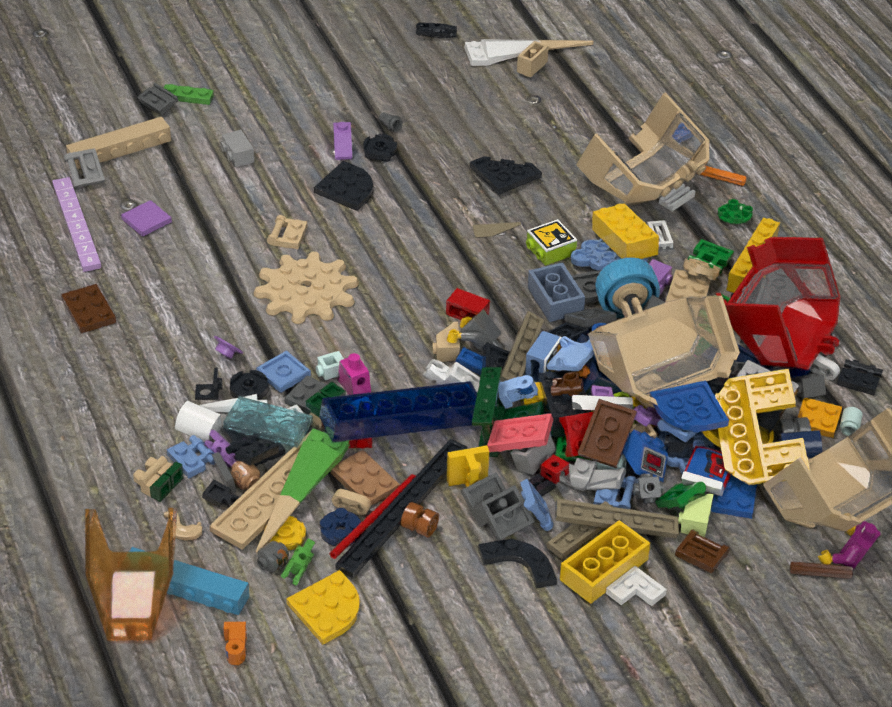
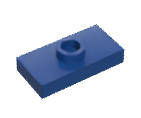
(470, 360)

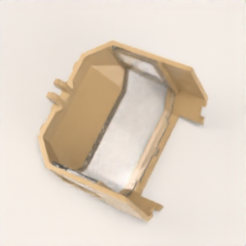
(670, 154)
(666, 345)
(842, 483)

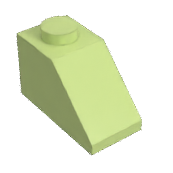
(696, 515)

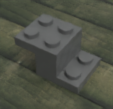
(497, 506)

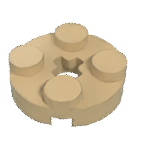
(698, 267)

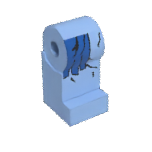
(517, 389)

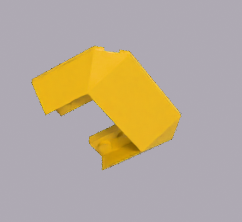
(741, 440)

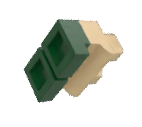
(315, 401)
(159, 477)

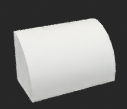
(197, 421)

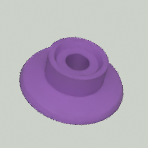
(226, 348)

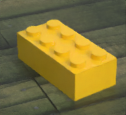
(625, 232)
(604, 561)

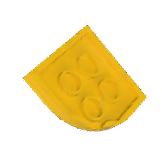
(327, 606)

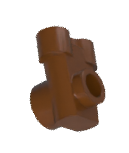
(569, 384)

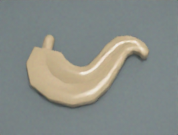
(186, 533)

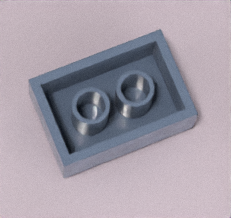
(555, 291)

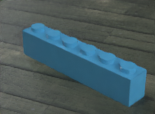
(207, 587)

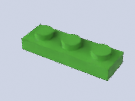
(191, 94)

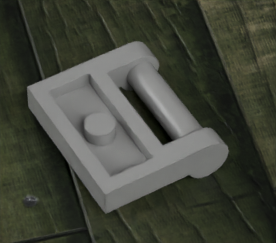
(89, 165)

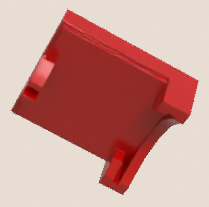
(575, 429)

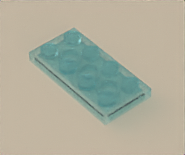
(268, 421)

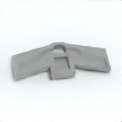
(585, 476)

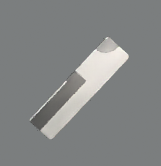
(589, 402)

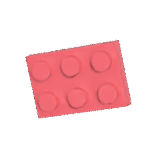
(520, 433)

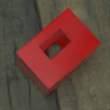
(547, 467)

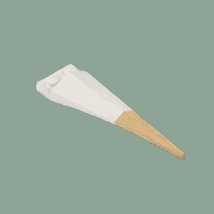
(495, 50)

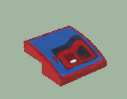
(708, 464)

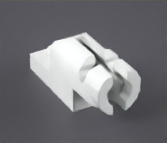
(446, 375)

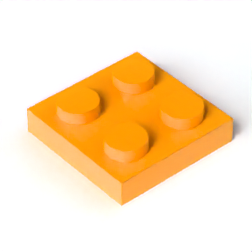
(821, 416)

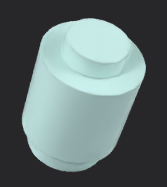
(850, 420)

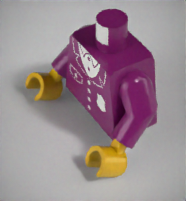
(858, 545)

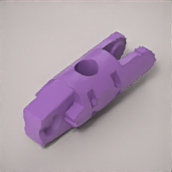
(219, 446)

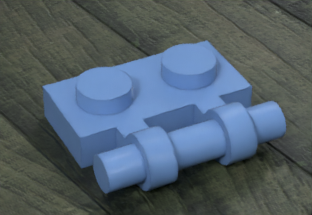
(186, 456)

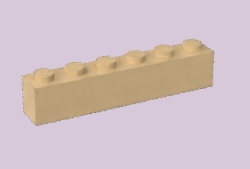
(124, 140)

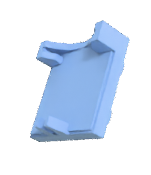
(571, 355)

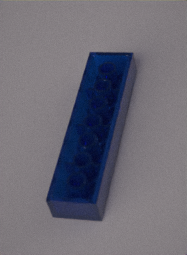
(398, 411)

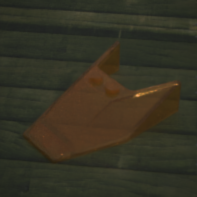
(128, 585)

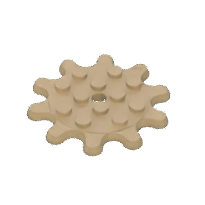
(289, 295)

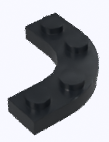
(522, 553)

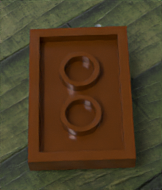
(88, 308)
(607, 433)

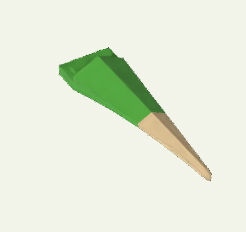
(314, 461)

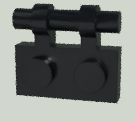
(859, 381)
(252, 450)

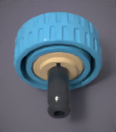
(623, 281)

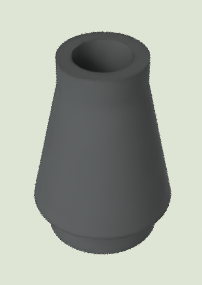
(392, 122)

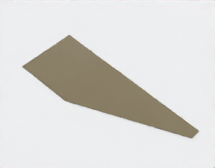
(490, 230)

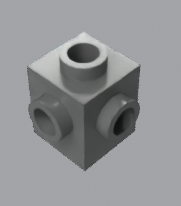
(642, 493)

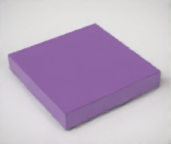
(146, 218)

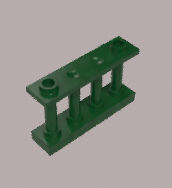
(488, 404)

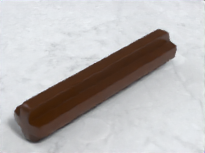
(823, 570)

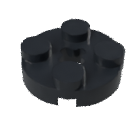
(372, 147)
(256, 378)

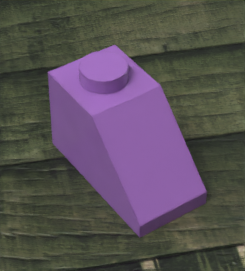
(342, 140)

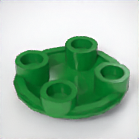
(735, 212)

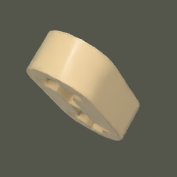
(351, 502)

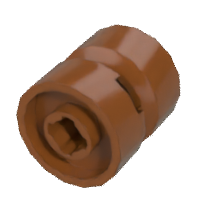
(421, 520)

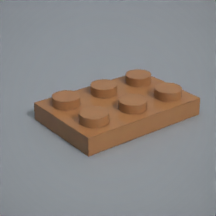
(365, 477)

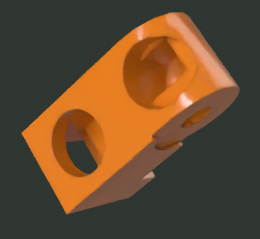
(236, 636)

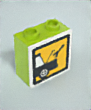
(551, 242)

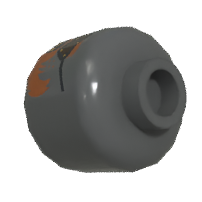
(272, 556)

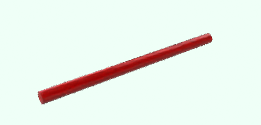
(369, 519)

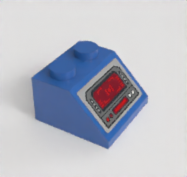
(646, 454)

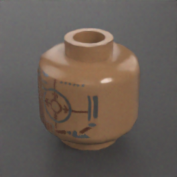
(244, 474)

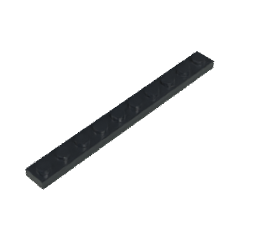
(390, 519)

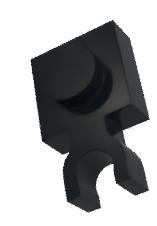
(219, 494)

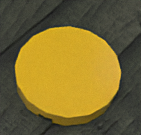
(290, 533)

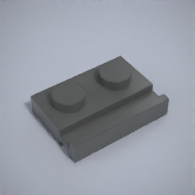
(158, 99)

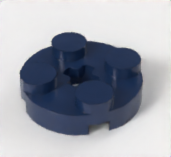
(335, 519)

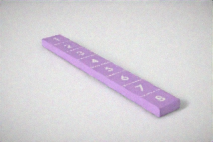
(76, 224)

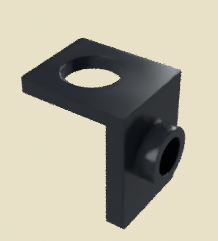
(214, 388)

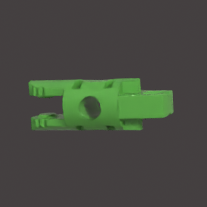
(299, 561)

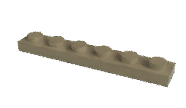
(525, 338)
(606, 516)

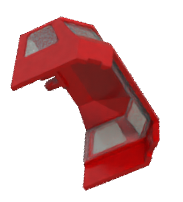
(787, 303)

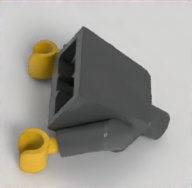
(477, 330)

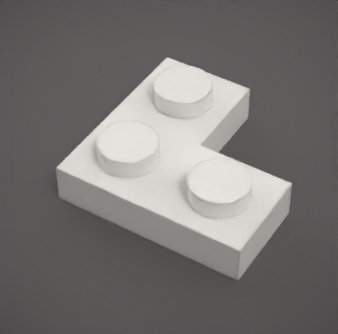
(636, 583)

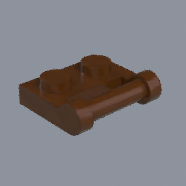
(702, 551)

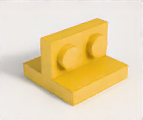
(467, 466)

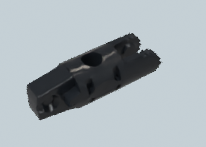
(436, 30)

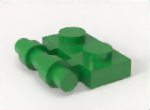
(716, 254)

